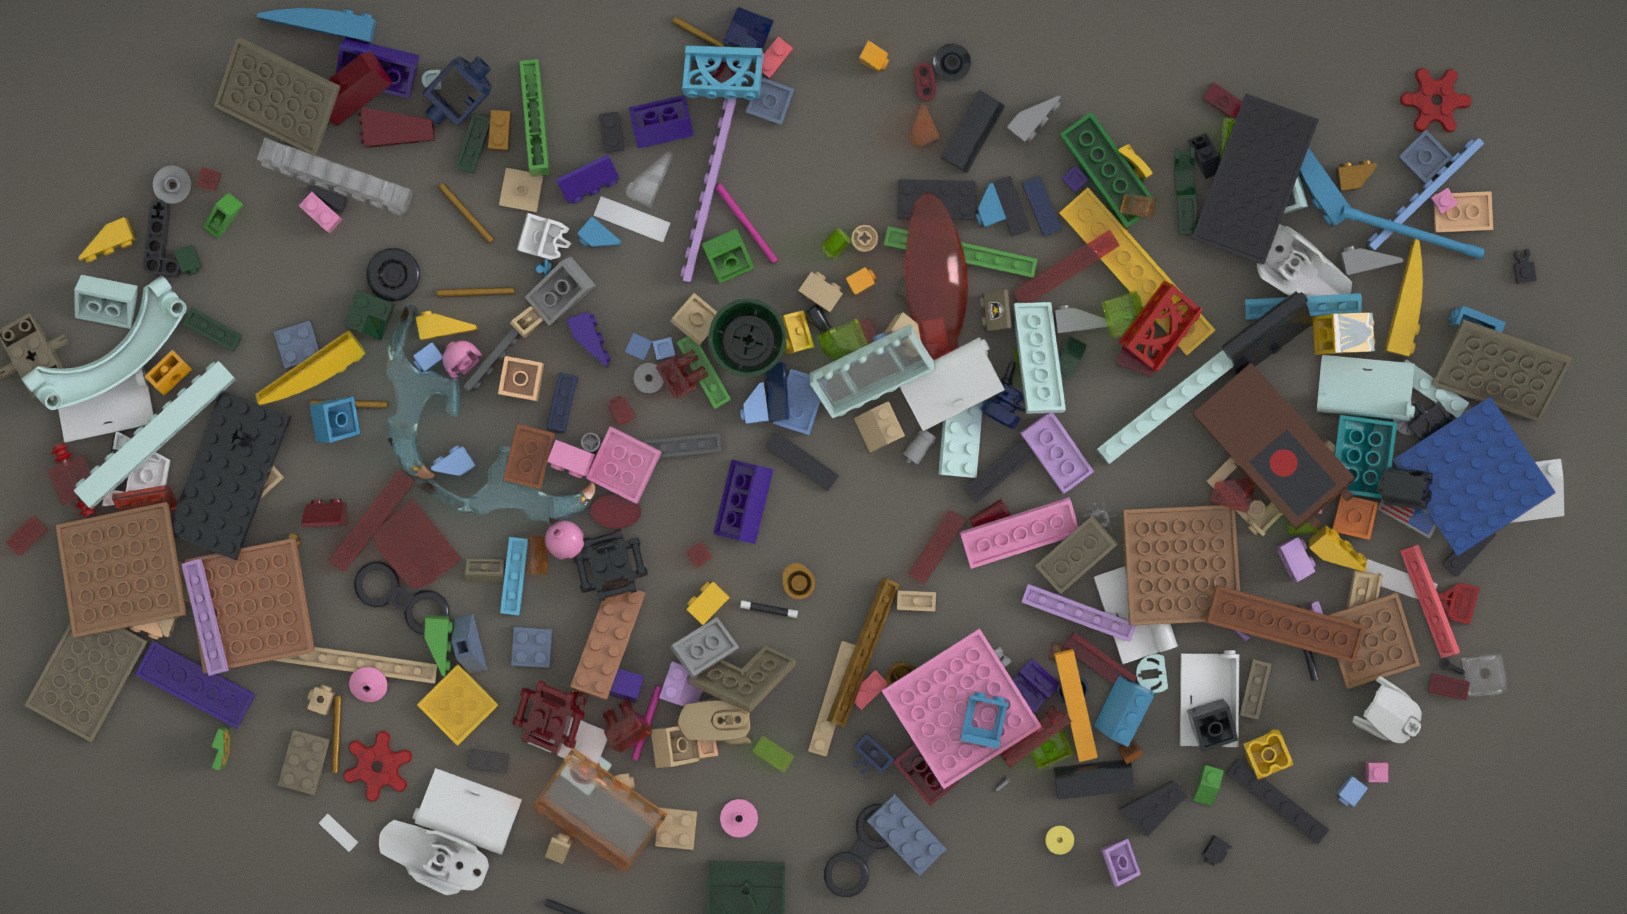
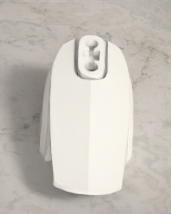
(1301, 267)
(1391, 714)
(433, 857)

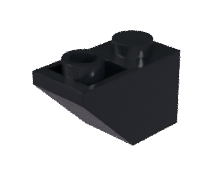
(1205, 155)

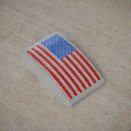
(1411, 518)

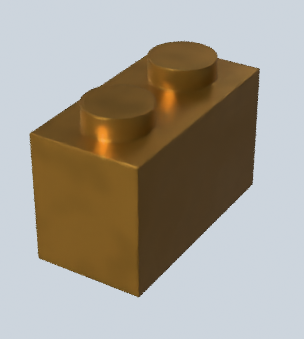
(500, 130)

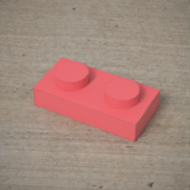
(775, 56)
(870, 689)

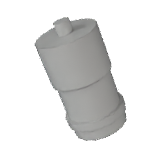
(919, 446)

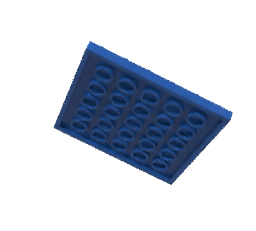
(1478, 476)

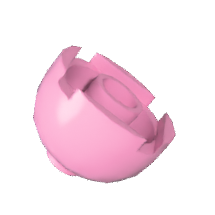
(460, 357)
(564, 539)

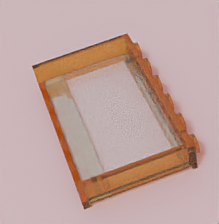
(599, 810)

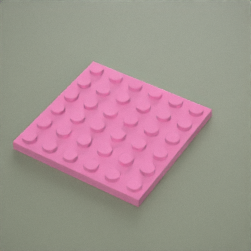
(935, 700)

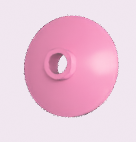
(368, 677)

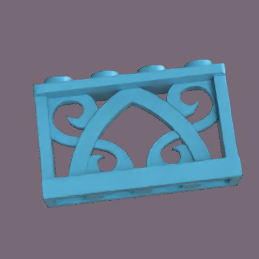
(703, 54)

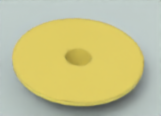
(1059, 840)

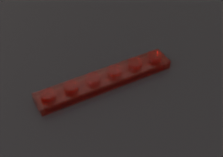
(1066, 268)
(372, 520)

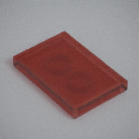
(145, 497)

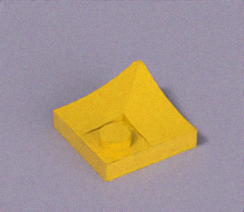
(1140, 166)

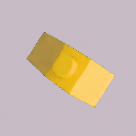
(436, 326)

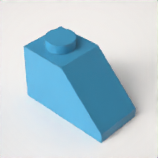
(990, 208)
(597, 235)

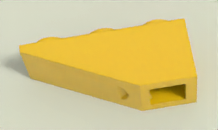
(110, 237)
(1332, 548)

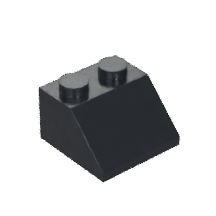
(1212, 725)

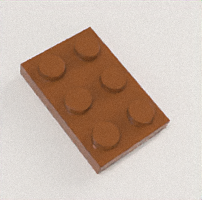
(528, 456)

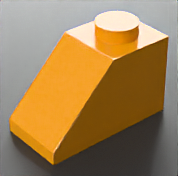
(874, 57)

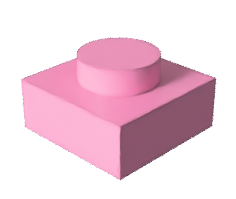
(1444, 201)

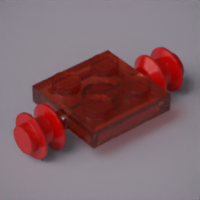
(67, 476)

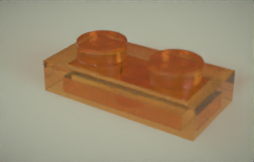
(536, 555)

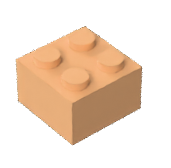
(521, 378)

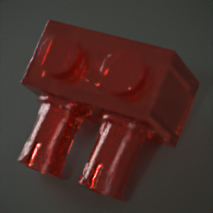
(676, 377)
(628, 731)

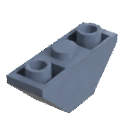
(468, 644)

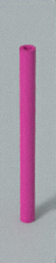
(746, 223)

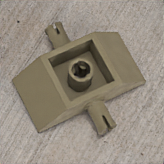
(27, 337)

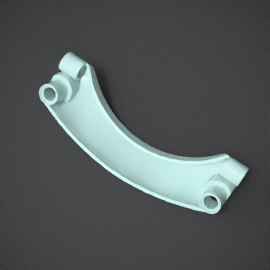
(148, 334)

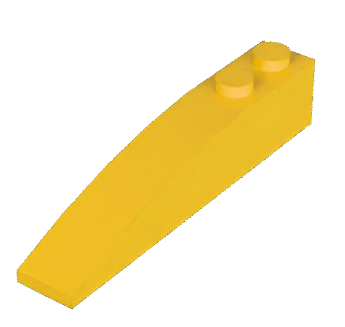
(1408, 306)
(315, 369)

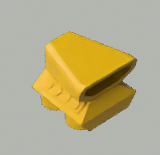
(1267, 754)

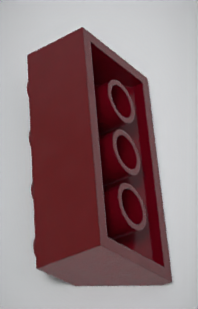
(359, 84)

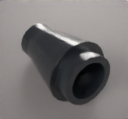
(817, 318)

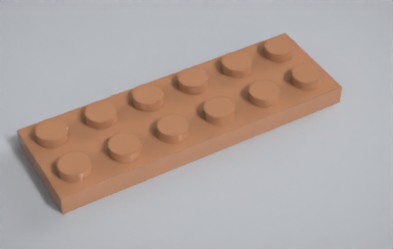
(607, 644)

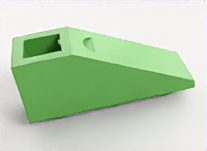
(436, 636)

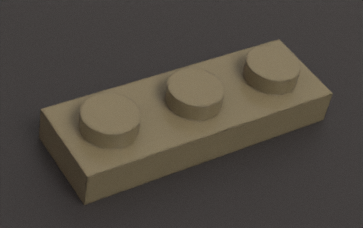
(1255, 689)

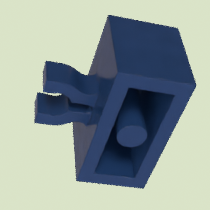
(874, 753)

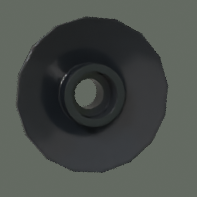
(952, 52)

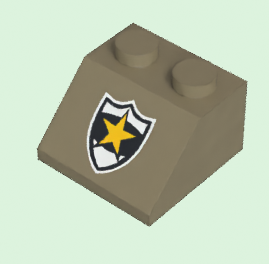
(996, 311)

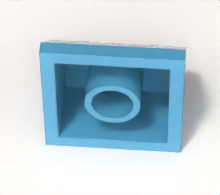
(334, 419)

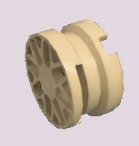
(864, 238)

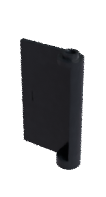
(1269, 332)

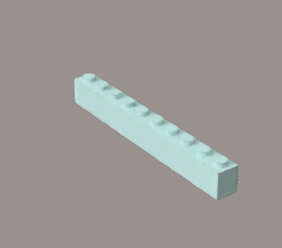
(1165, 407)
(154, 435)

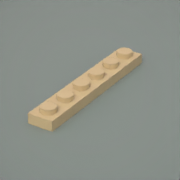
(824, 730)

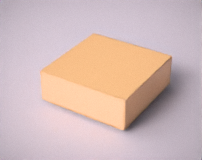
(707, 748)

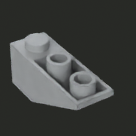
(1026, 121)

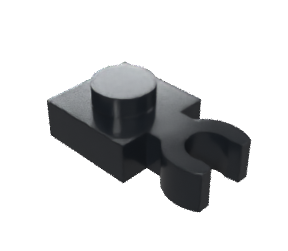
(1524, 270)

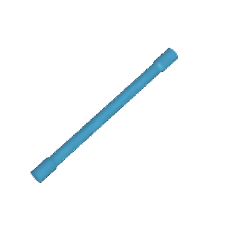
(1357, 215)

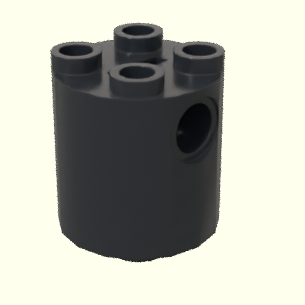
(1405, 488)

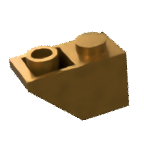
(1353, 177)

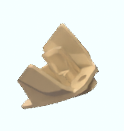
(705, 722)

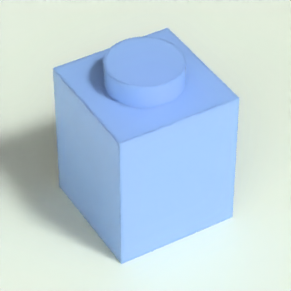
(428, 357)
(1351, 791)

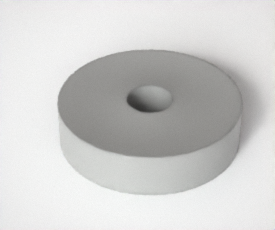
(640, 381)

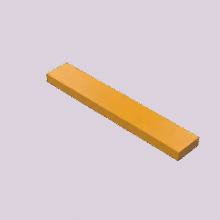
(1076, 705)

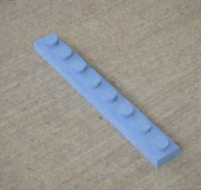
(1429, 188)

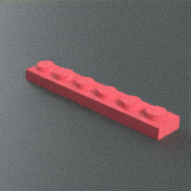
(1429, 601)

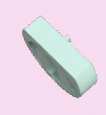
(1146, 665)

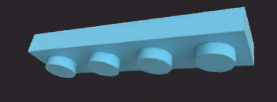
(514, 576)

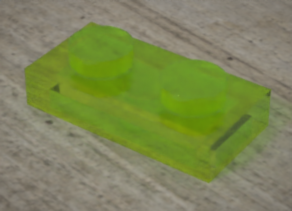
(773, 754)

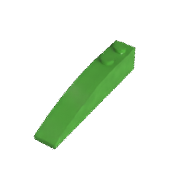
(534, 118)

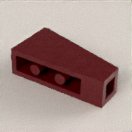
(390, 128)

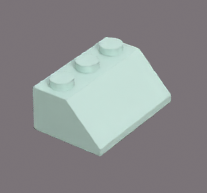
(105, 301)

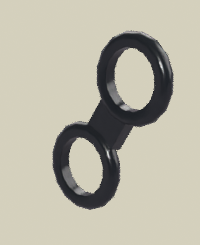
(397, 596)
(859, 853)

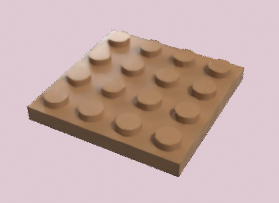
(1385, 641)

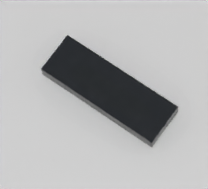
(1011, 206)

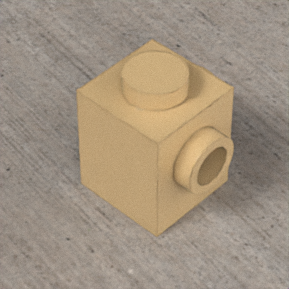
(320, 699)

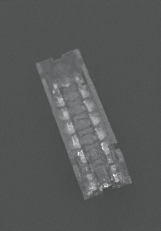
(333, 175)

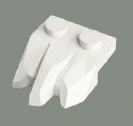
(542, 237)

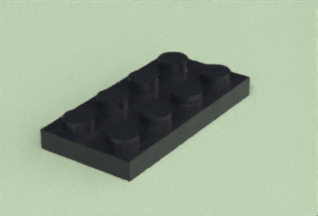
(955, 195)

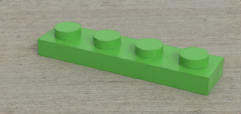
(711, 385)

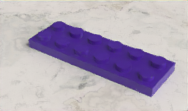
(188, 682)

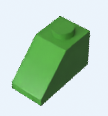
(223, 215)
(1208, 784)

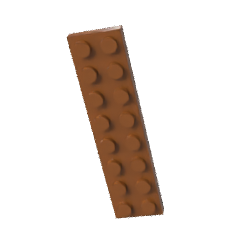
(1285, 623)

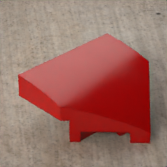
(1460, 602)

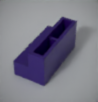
(626, 685)

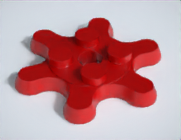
(1426, 109)
(378, 752)

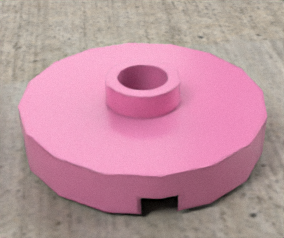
(743, 808)

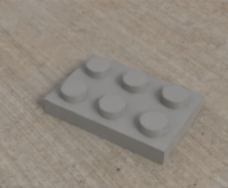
(704, 647)

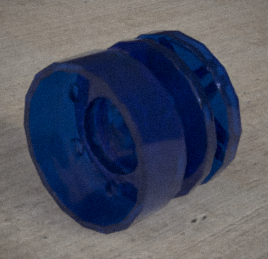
(1004, 406)

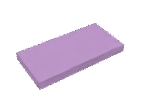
(1056, 452)

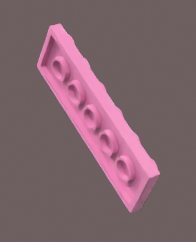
(1019, 532)

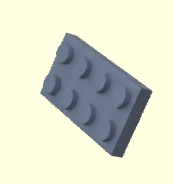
(906, 834)

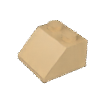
(879, 427)
(673, 747)

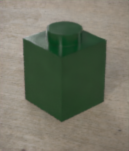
(188, 260)

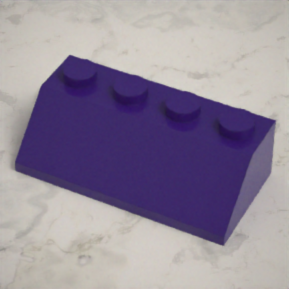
(397, 64)
(743, 501)

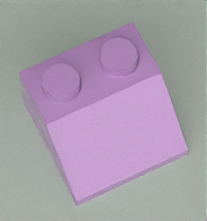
(1296, 559)
(677, 687)

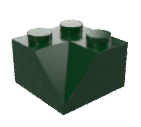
(369, 315)

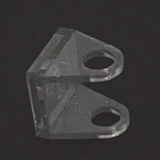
(1495, 683)

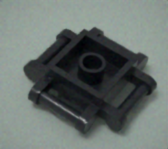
(610, 565)

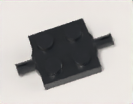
(1429, 420)

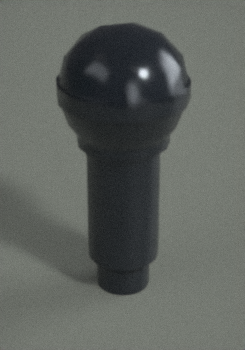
(1007, 379)

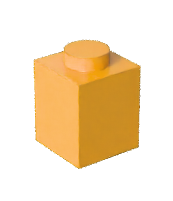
(861, 280)

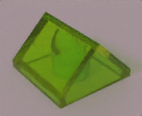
(1052, 751)

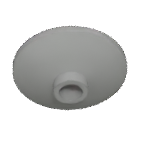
(165, 177)

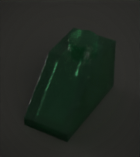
(1071, 357)

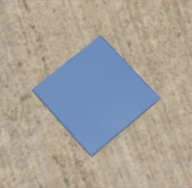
(638, 346)

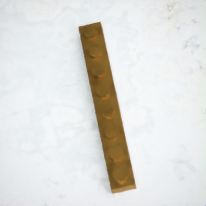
(863, 652)

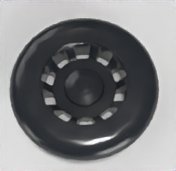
(393, 274)

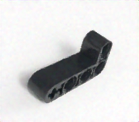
(161, 237)

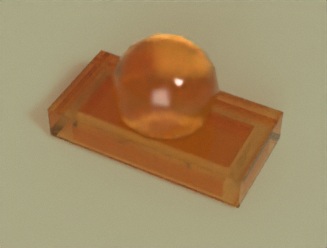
(1138, 205)

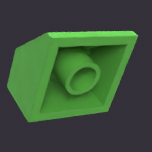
(728, 256)

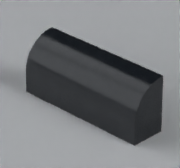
(973, 131)
(1093, 779)

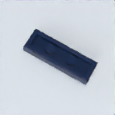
(1041, 206)
(777, 393)
(562, 402)

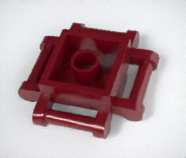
(548, 717)

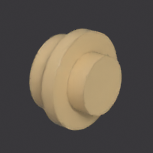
(1256, 509)

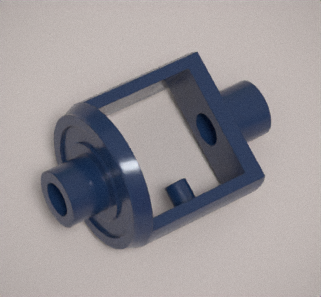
(473, 73)

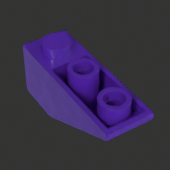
(584, 332)

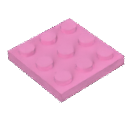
(623, 464)

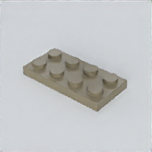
(1076, 554)

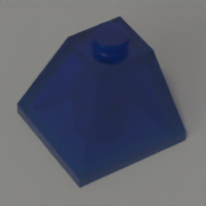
(748, 30)

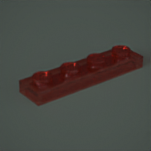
(937, 546)

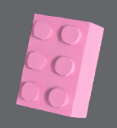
(572, 458)

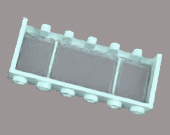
(871, 371)

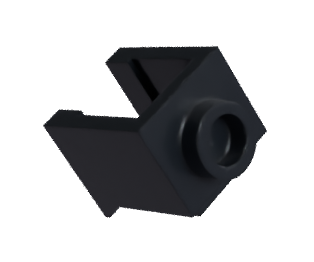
(1215, 851)

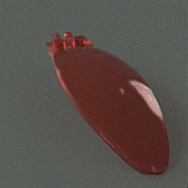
(935, 276)

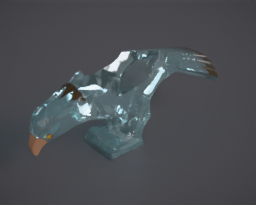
(411, 393)
(505, 495)

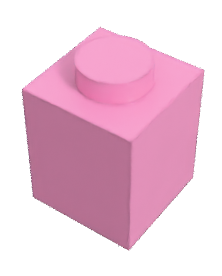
(1376, 771)

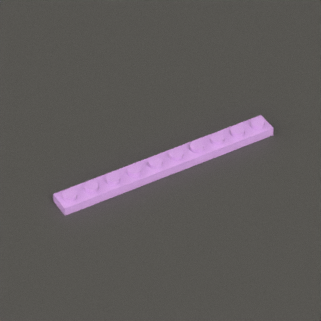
(706, 197)

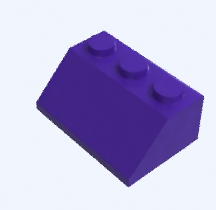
(661, 121)
(588, 179)

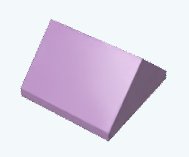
(1120, 862)

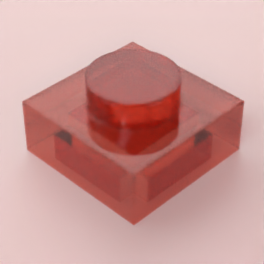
(209, 179)
(699, 554)

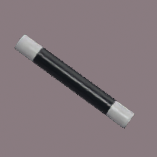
(769, 609)

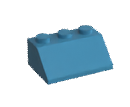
(1123, 710)

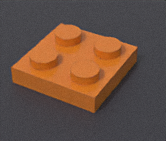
(1355, 517)

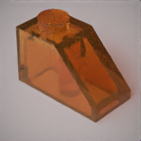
(923, 129)

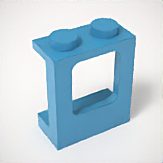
(1475, 317)
(982, 736)

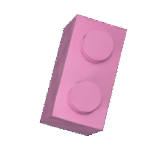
(320, 212)

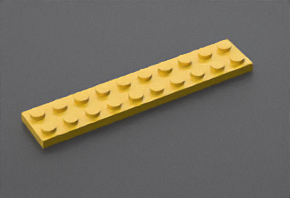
(1128, 261)

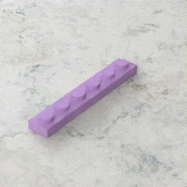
(1078, 612)
(205, 617)

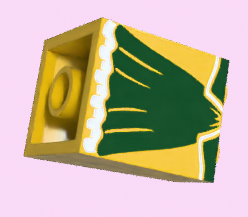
(1343, 333)

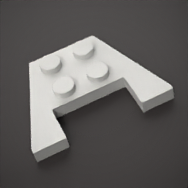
(148, 475)

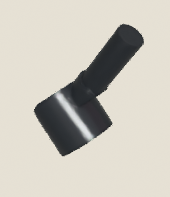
(1450, 666)

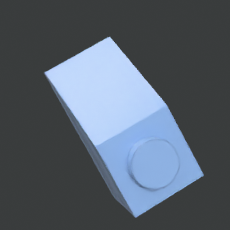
(755, 406)

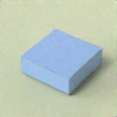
(664, 348)

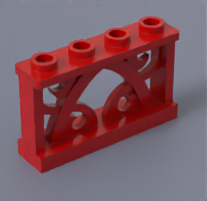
(1178, 326)

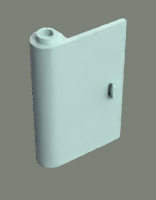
(1365, 388)

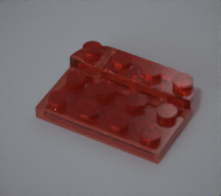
(415, 546)
(1051, 724)

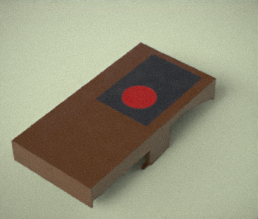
(1274, 447)

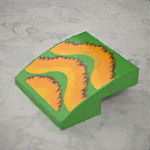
(222, 743)

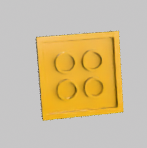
(457, 704)

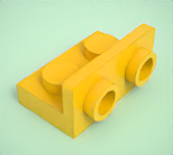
(797, 332)

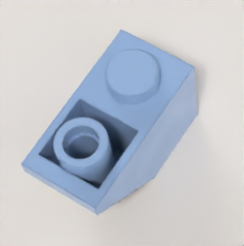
(456, 463)

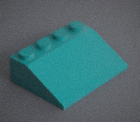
(1366, 451)

